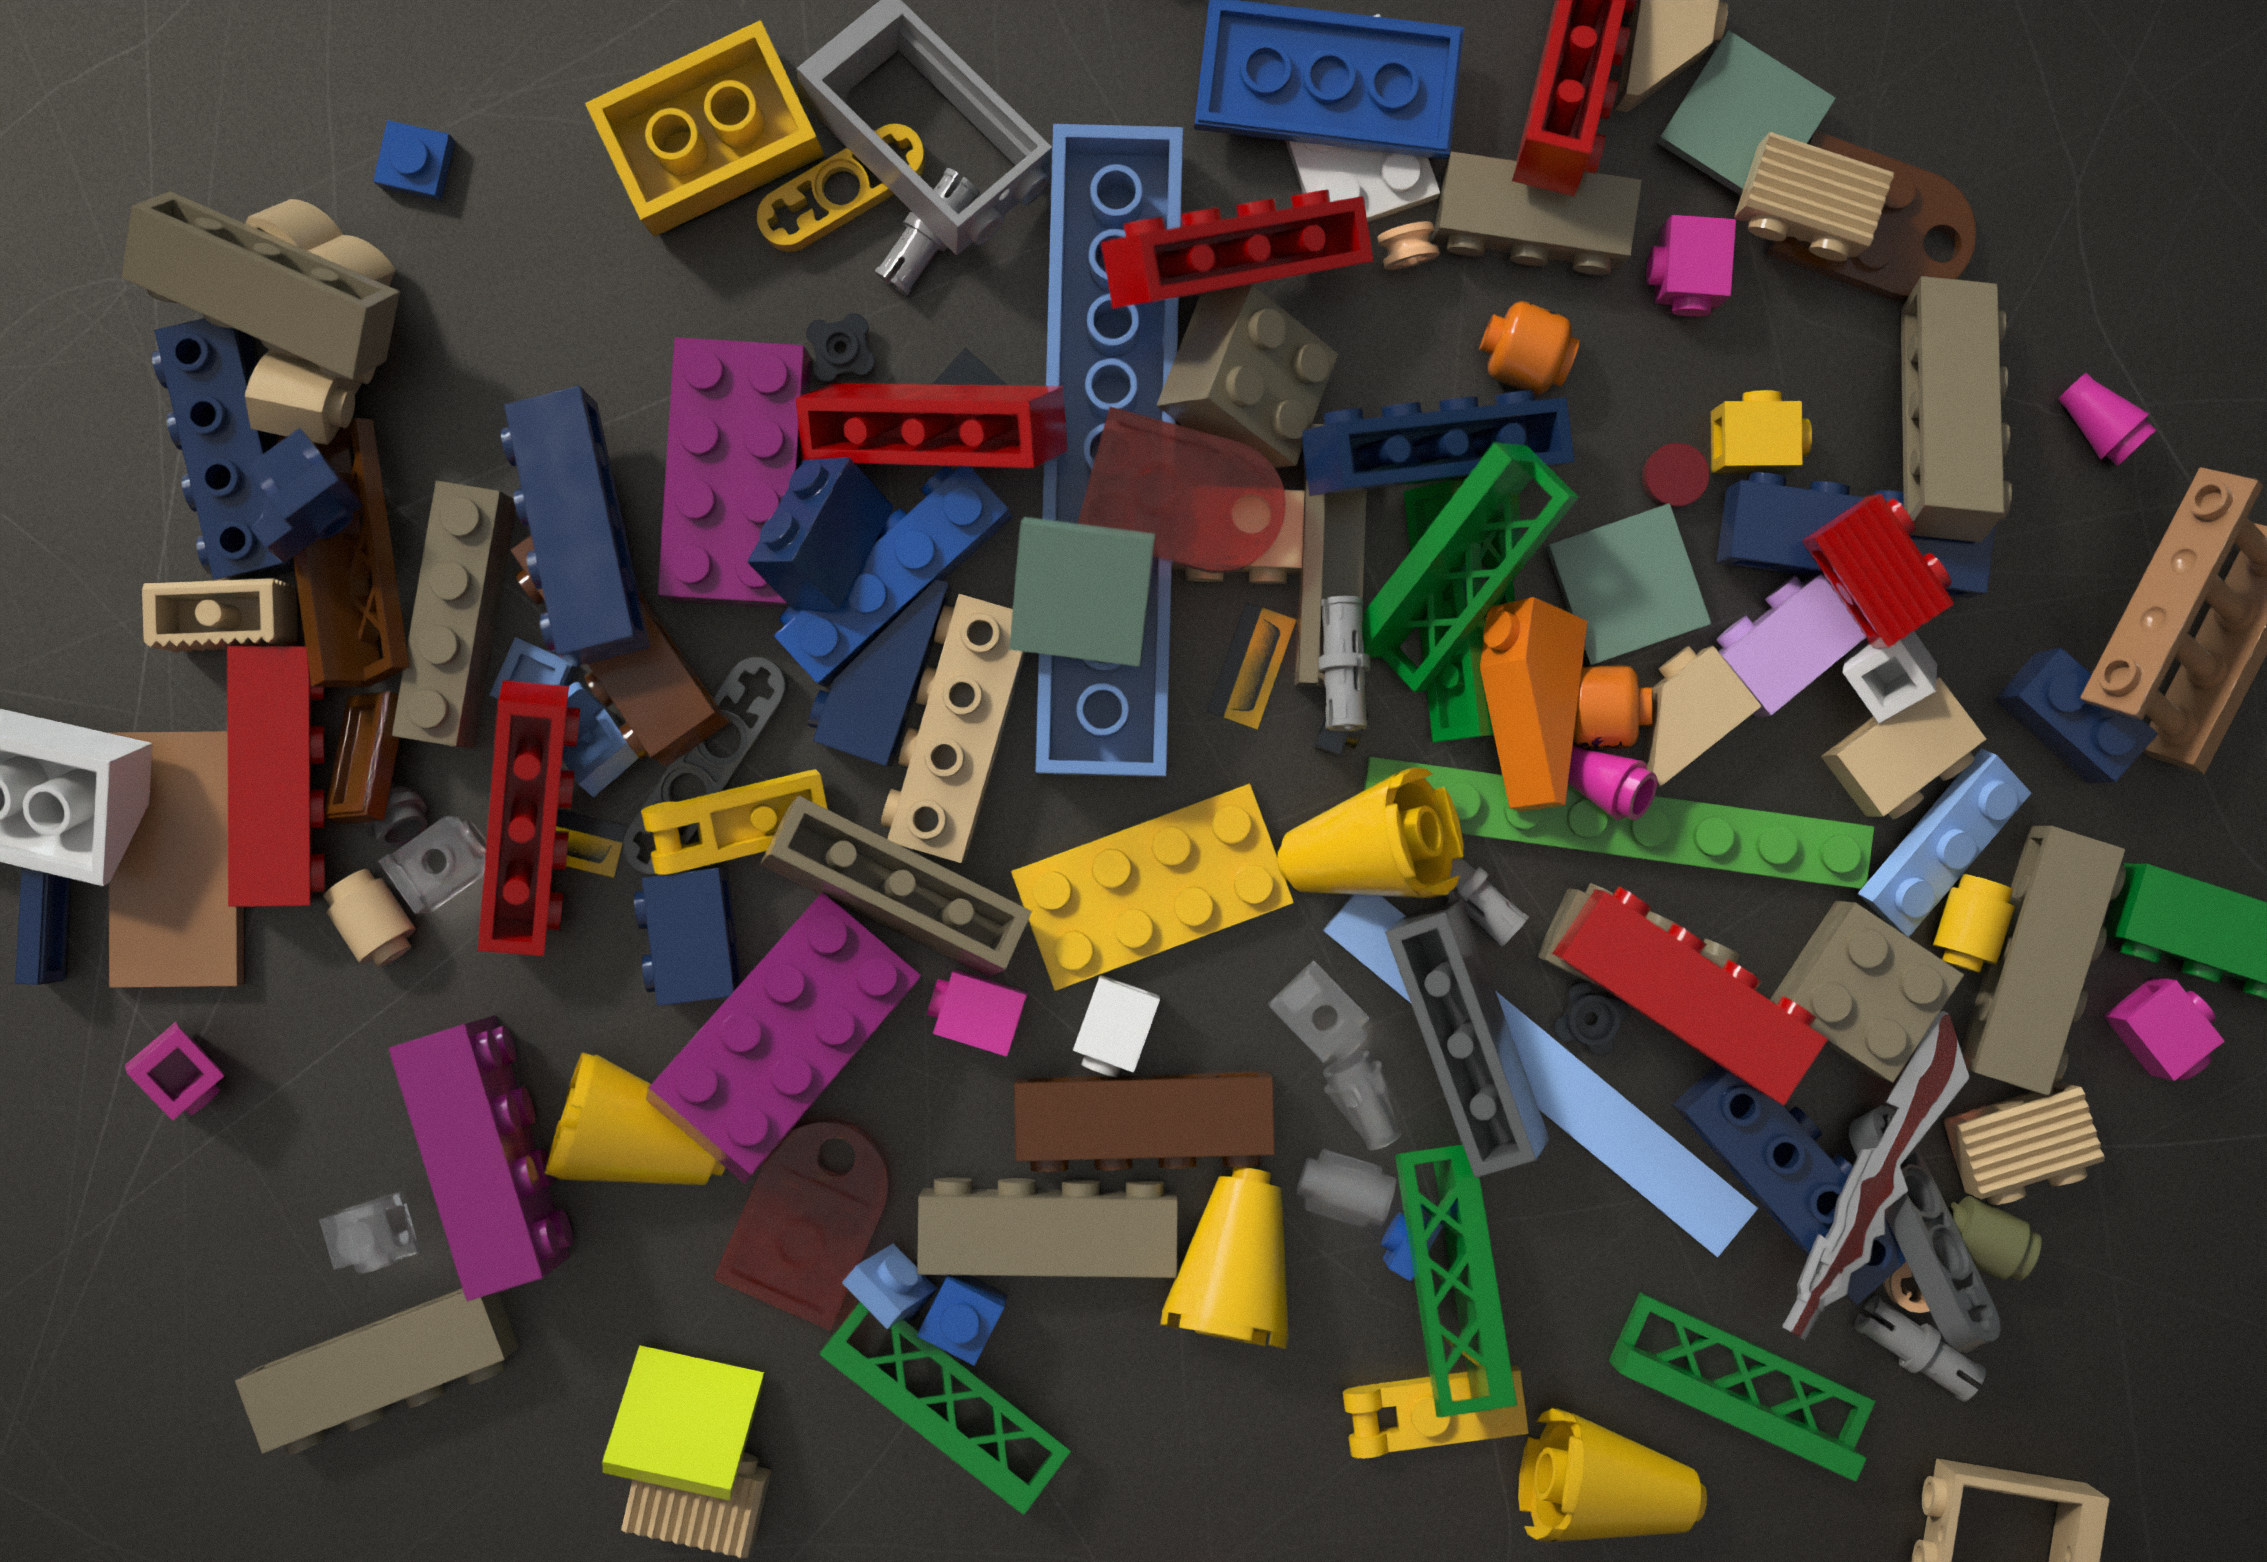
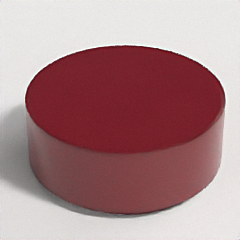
(1675, 475)

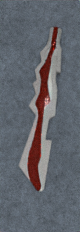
(1876, 1180)

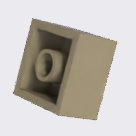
(1248, 374)
(1868, 989)

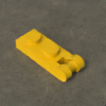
(727, 821)
(1417, 1417)

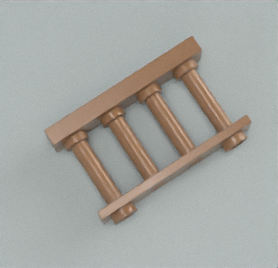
(2156, 623)

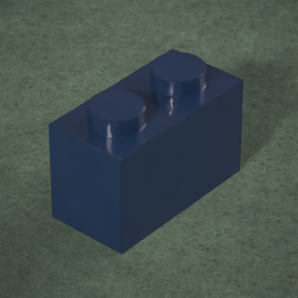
(820, 534)
(2084, 736)
(689, 936)

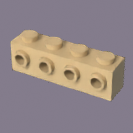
(958, 733)

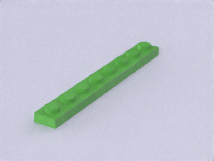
(1667, 832)

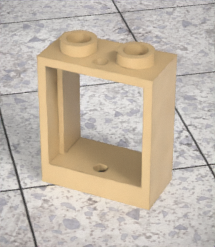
(2078, 1518)

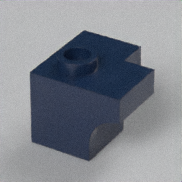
(301, 497)

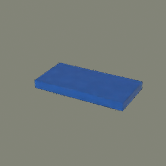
(1329, 78)

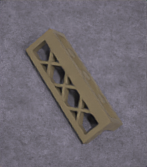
(1329, 569)

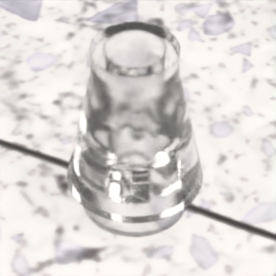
(1363, 1097)

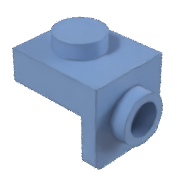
(600, 748)
(890, 1286)

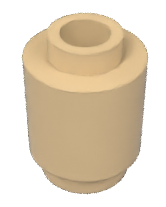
(369, 918)

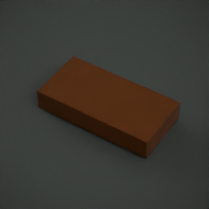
(363, 760)

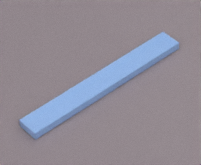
(1578, 1100)

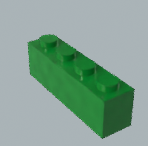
(2191, 922)

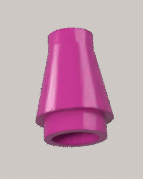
(2106, 419)
(1613, 782)

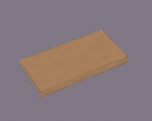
(172, 883)

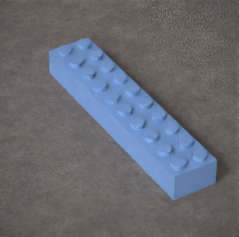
(1091, 712)

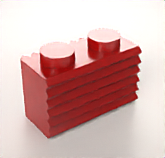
(1880, 570)

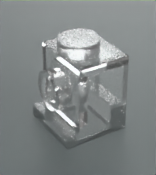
(417, 881)
(1303, 996)
(370, 1234)

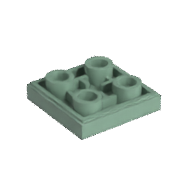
(1734, 108)
(1629, 583)
(1081, 591)

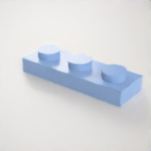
(1944, 842)

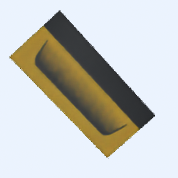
(1251, 665)
(592, 842)

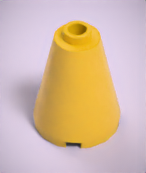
(1379, 842)
(619, 1136)
(1235, 1265)
(1602, 1485)

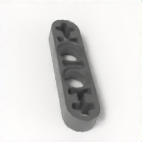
(714, 771)
(1925, 1227)

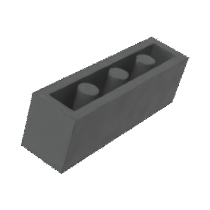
(1468, 1038)

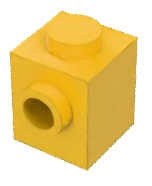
(1759, 435)

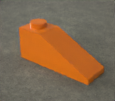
(1532, 695)

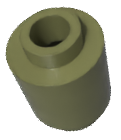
(1995, 1239)

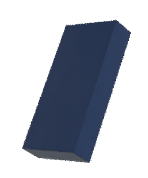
(42, 928)

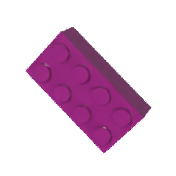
(727, 465)
(782, 1037)
(482, 1156)

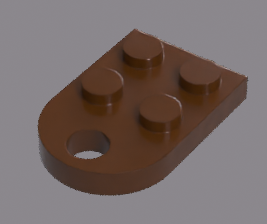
(1896, 256)

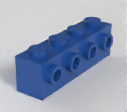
(906, 559)

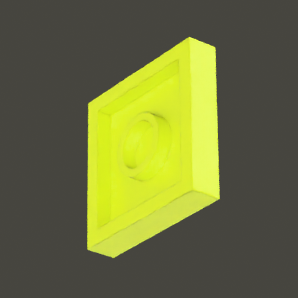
(683, 1423)

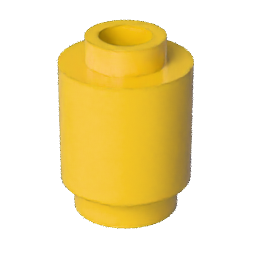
(1974, 923)

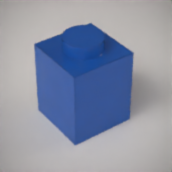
(963, 1316)

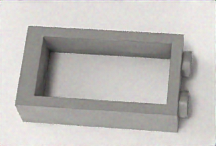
(866, 45)

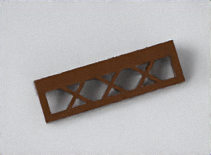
(333, 574)

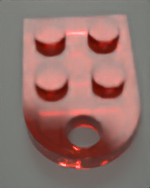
(1182, 490)
(807, 1224)

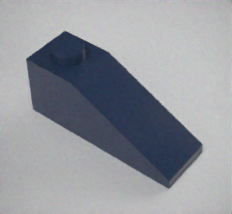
(877, 690)

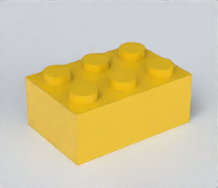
(705, 129)

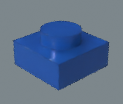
(414, 160)
(1397, 1245)

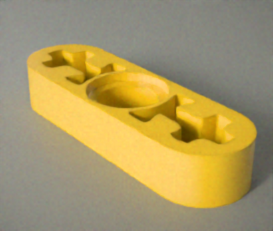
(816, 177)

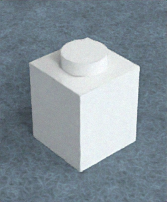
(1891, 676)
(1115, 1026)

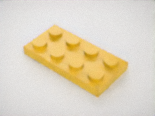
(1152, 887)

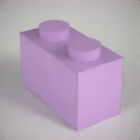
(1790, 642)

